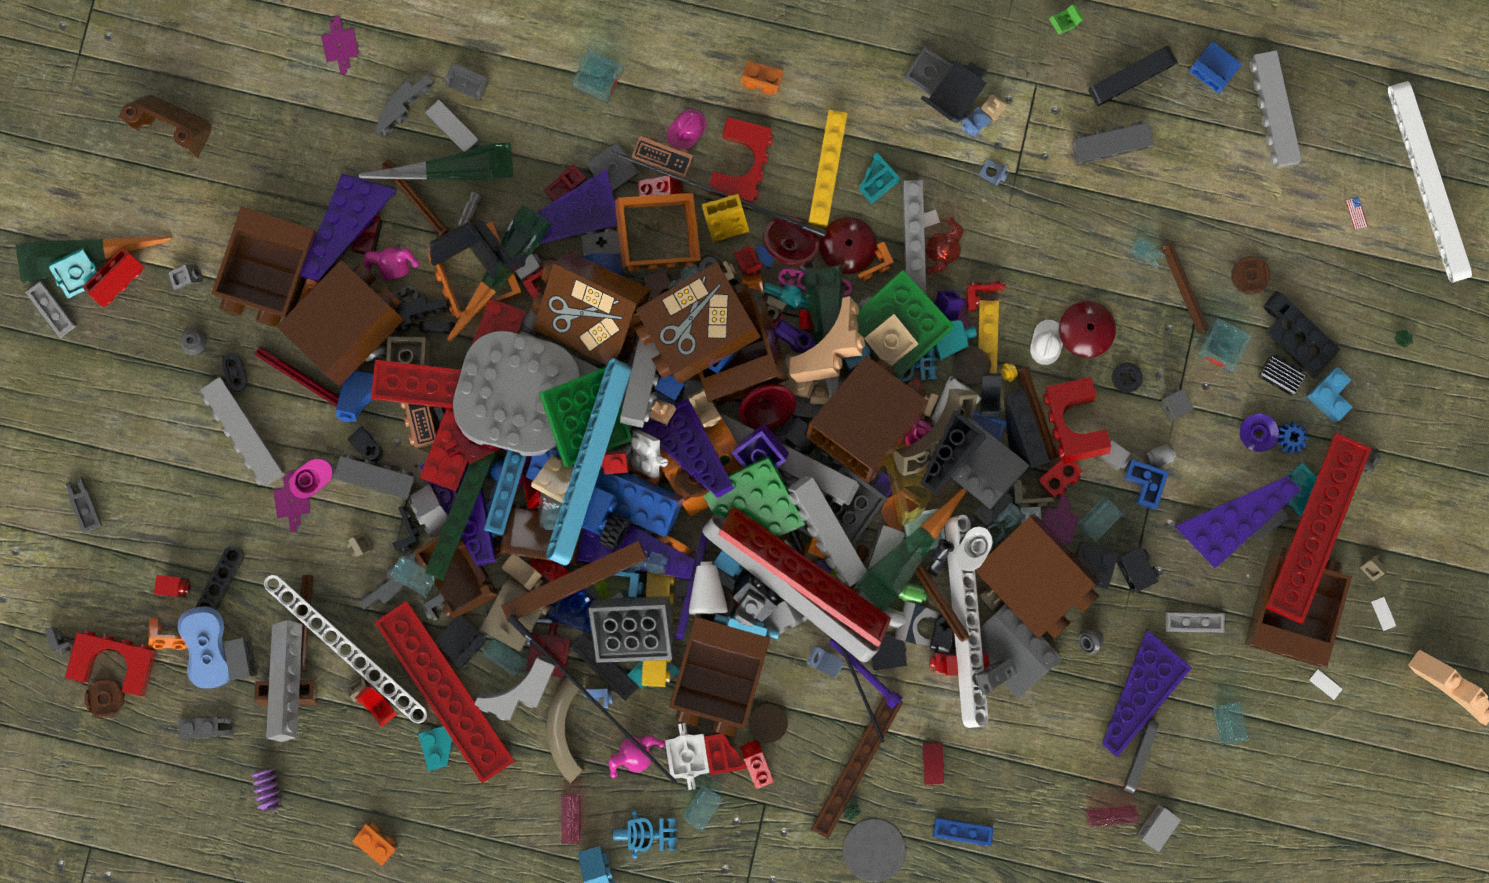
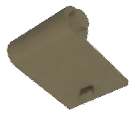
(496, 619)

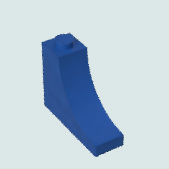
(354, 396)

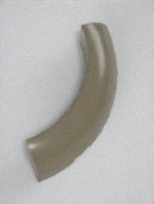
(919, 454)
(557, 731)

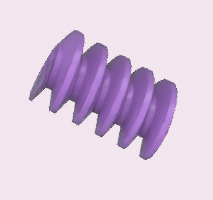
(266, 790)

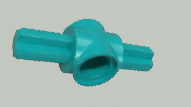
(788, 294)

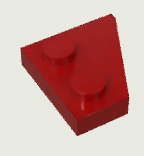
(722, 755)

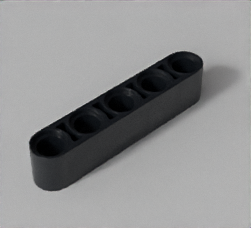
(1132, 75)
(217, 579)

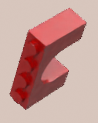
(757, 140)
(1072, 444)
(88, 647)

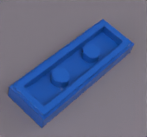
(963, 831)

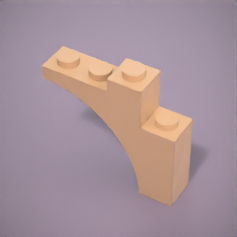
(825, 358)
(1453, 684)

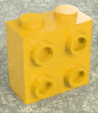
(725, 218)

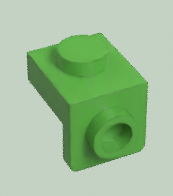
(1066, 19)

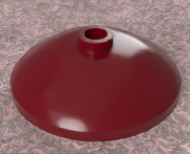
(789, 242)
(853, 257)
(1078, 338)
(768, 405)

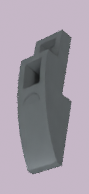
(395, 109)
(386, 590)

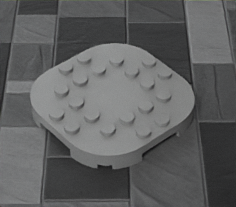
(500, 390)

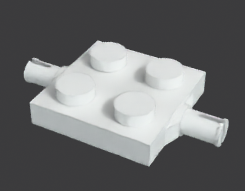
(646, 454)
(687, 756)

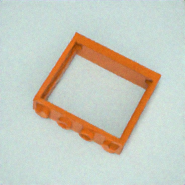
(654, 201)
(449, 294)

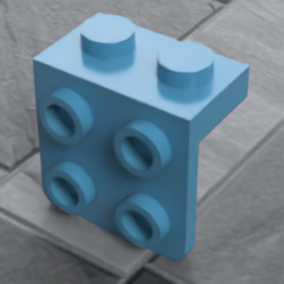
(636, 585)

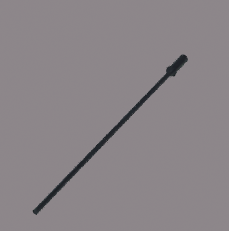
(803, 225)
(799, 547)
(526, 633)

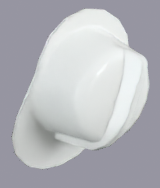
(1046, 342)
(974, 549)

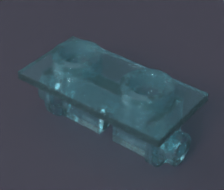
(653, 564)

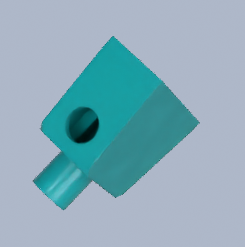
(955, 340)

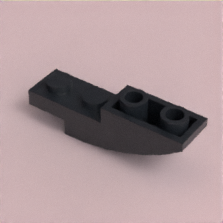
(418, 309)

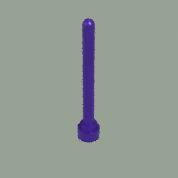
(891, 697)

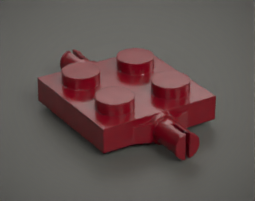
(470, 449)
(554, 645)

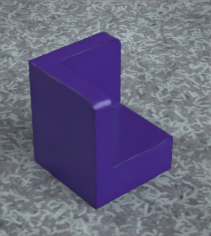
(949, 303)

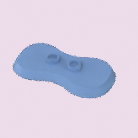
(202, 633)

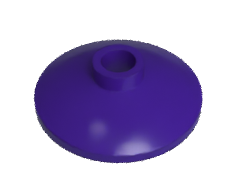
(1256, 423)

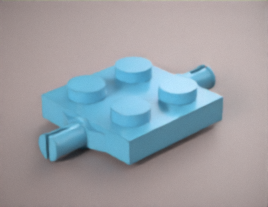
(757, 628)

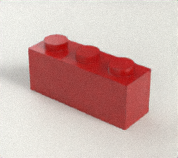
(113, 277)

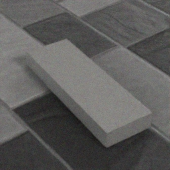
(451, 126)
(50, 309)
(1194, 622)

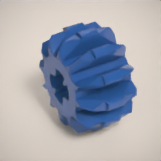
(1298, 442)

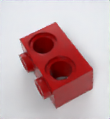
(1056, 473)
(172, 586)

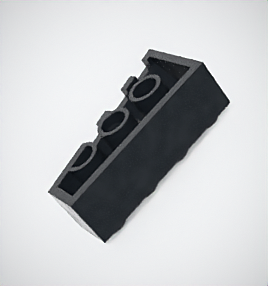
(1023, 431)
(952, 453)

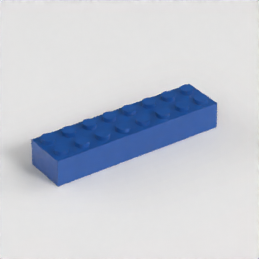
(635, 497)

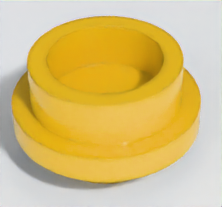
(1009, 372)

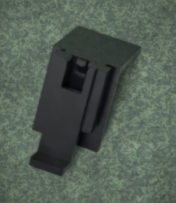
(957, 91)
(482, 244)

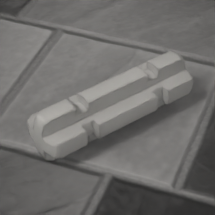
(470, 208)

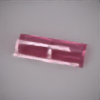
(1112, 816)
(571, 819)

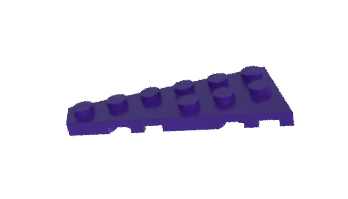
(581, 210)
(347, 216)
(691, 448)
(1228, 526)
(476, 539)
(678, 564)
(1148, 685)

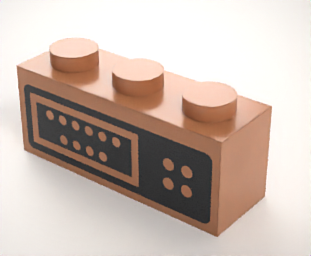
(663, 156)
(421, 424)

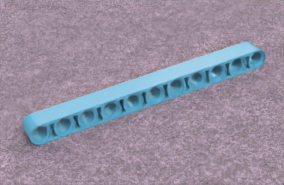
(588, 462)

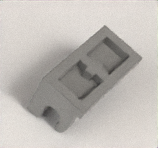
(1158, 828)

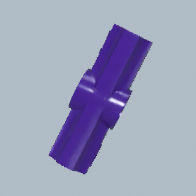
(791, 335)

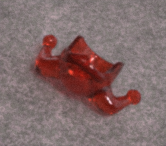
(944, 247)

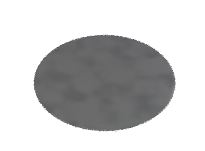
(874, 850)

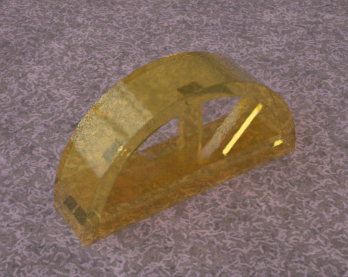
(900, 493)

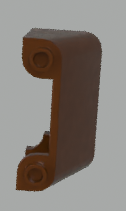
(190, 129)
(526, 539)
(465, 582)

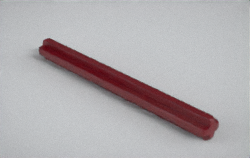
(297, 376)

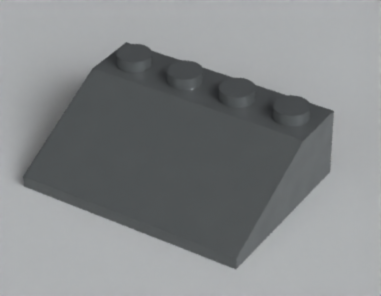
(990, 470)
(860, 511)
(632, 629)
(1008, 636)

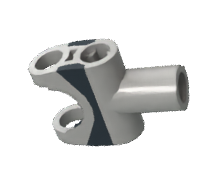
(907, 621)

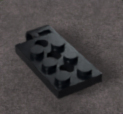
(1283, 308)

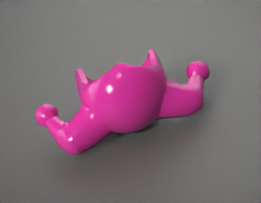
(391, 262)
(632, 756)

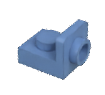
(975, 122)
(597, 693)

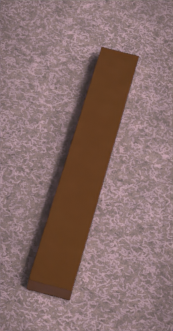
(575, 581)
(854, 770)

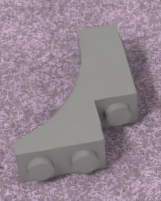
(528, 691)

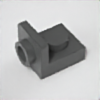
(185, 276)
(437, 602)
(749, 609)
(55, 640)

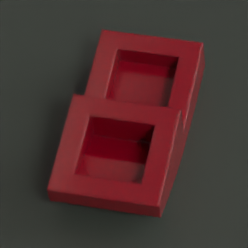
(567, 181)
(367, 239)
(933, 763)

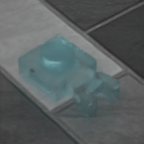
(1144, 250)

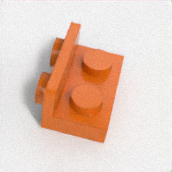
(761, 77)
(375, 843)

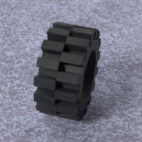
(615, 531)

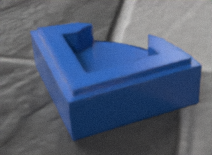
(764, 256)

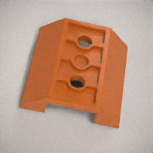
(723, 444)

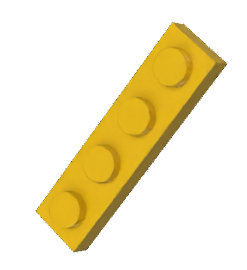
(989, 330)

